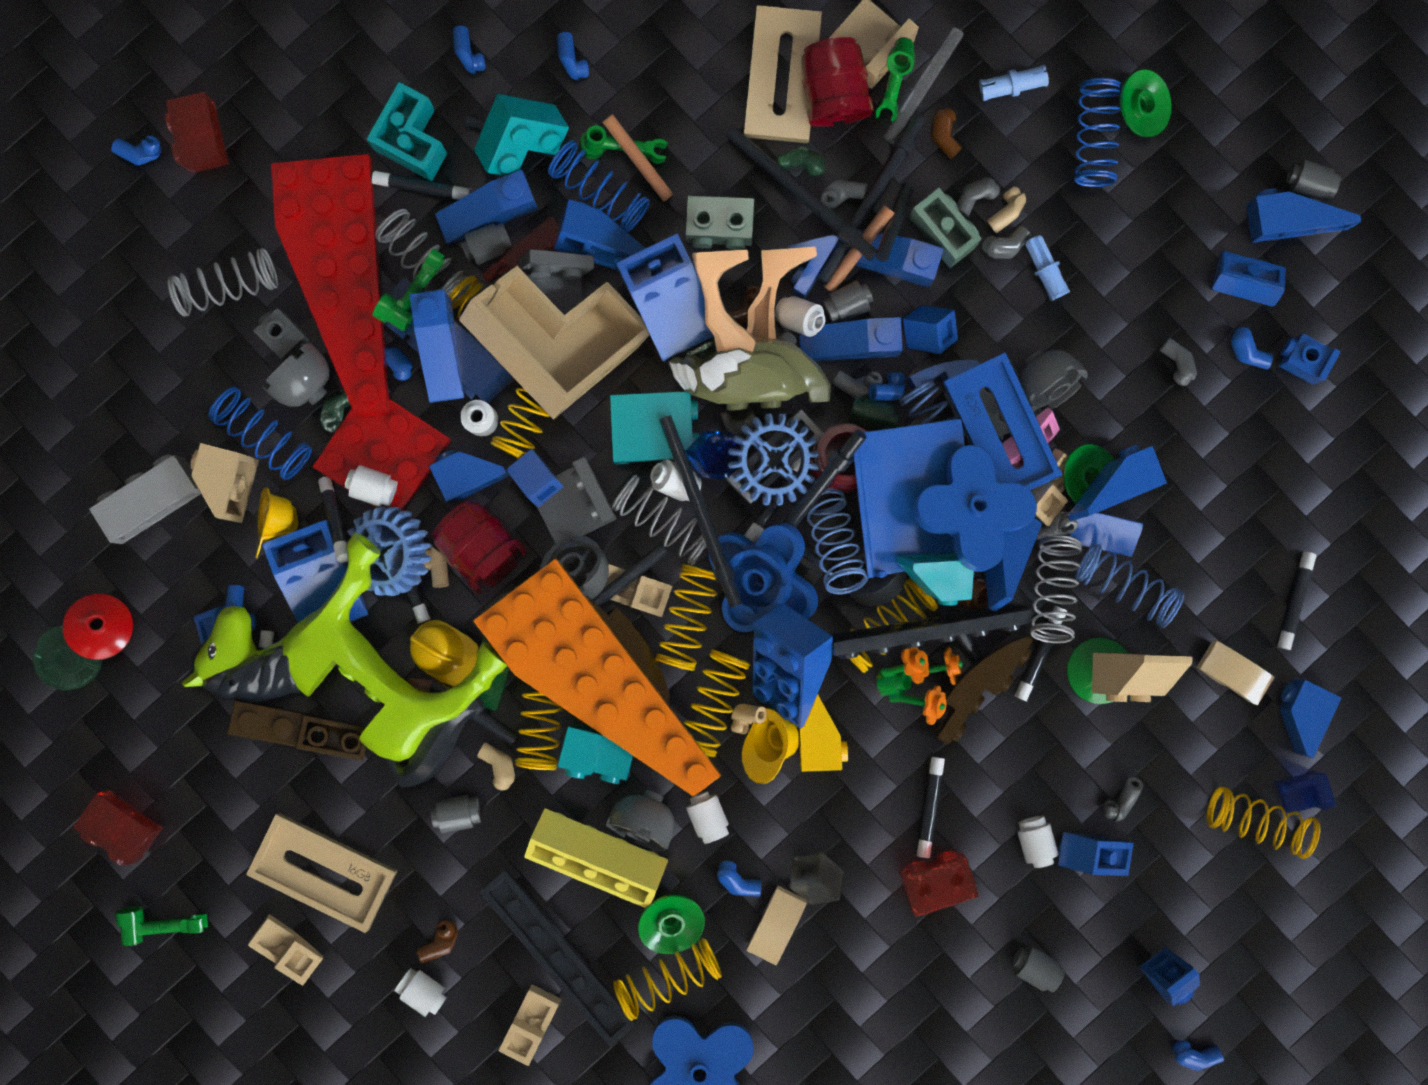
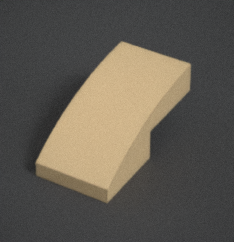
(1049, 495)
(642, 593)
(1235, 672)
(777, 925)
(286, 949)
(530, 1025)

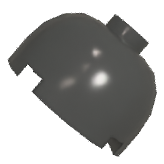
(299, 378)
(1050, 378)
(583, 562)
(643, 819)

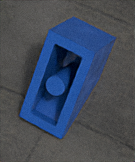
(464, 474)
(1307, 714)
(1095, 854)

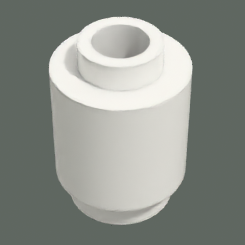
(800, 315)
(486, 425)
(667, 480)
(371, 486)
(707, 817)
(1037, 841)
(421, 992)

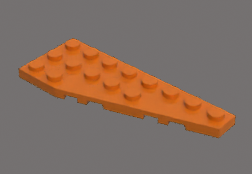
(572, 656)

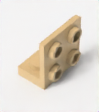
(875, 35)

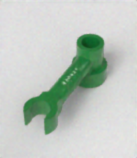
(900, 63)
(595, 149)
(397, 311)
(134, 926)

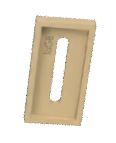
(760, 118)
(275, 871)

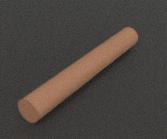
(637, 157)
(853, 255)

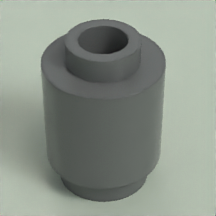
(1313, 180)
(486, 243)
(848, 302)
(456, 813)
(1038, 969)

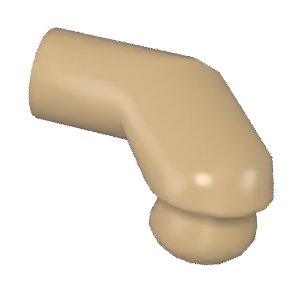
(1010, 212)
(438, 568)
(746, 714)
(501, 764)

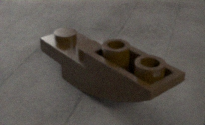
(635, 646)
(988, 674)
(297, 729)

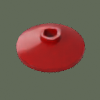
(99, 643)

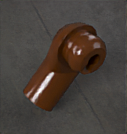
(941, 132)
(741, 315)
(442, 944)

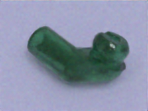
(804, 157)
(333, 411)

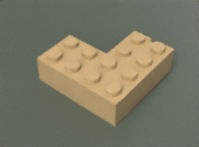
(548, 351)

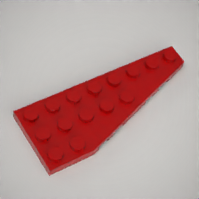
(329, 236)

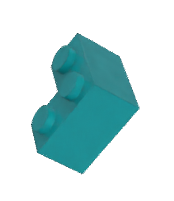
(515, 128)
(400, 133)
(591, 752)

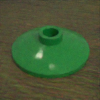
(1145, 103)
(1082, 462)
(1081, 667)
(673, 934)

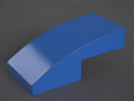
(945, 370)

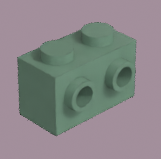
(719, 221)
(945, 227)

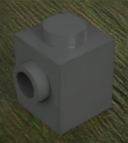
(281, 334)

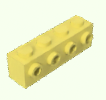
(596, 858)

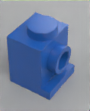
(1298, 364)

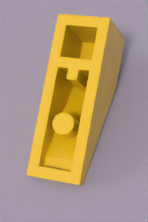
(820, 742)

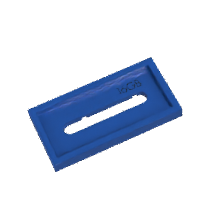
(999, 376)

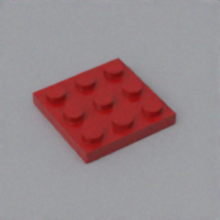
(388, 443)

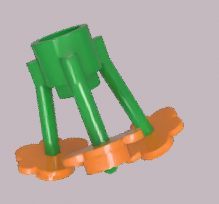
(915, 666)

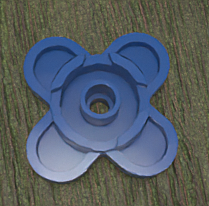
(974, 508)
(766, 575)
(685, 1050)

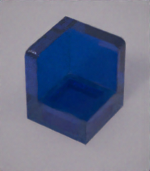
(710, 454)
(1306, 792)

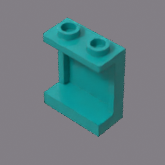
(637, 427)

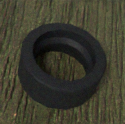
(873, 595)

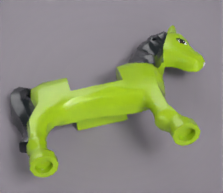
(412, 721)

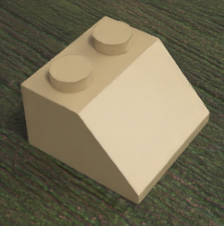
(224, 480)
(1136, 675)

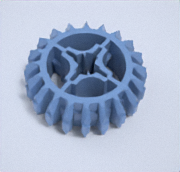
(794, 481)
(401, 562)

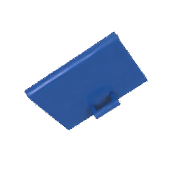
(889, 476)

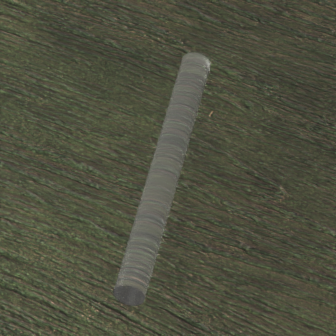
(923, 85)

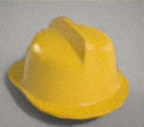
(275, 518)
(443, 652)
(768, 747)

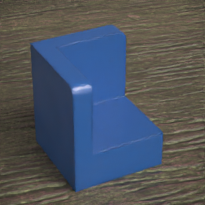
(930, 329)
(535, 478)

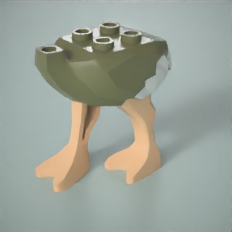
(749, 362)

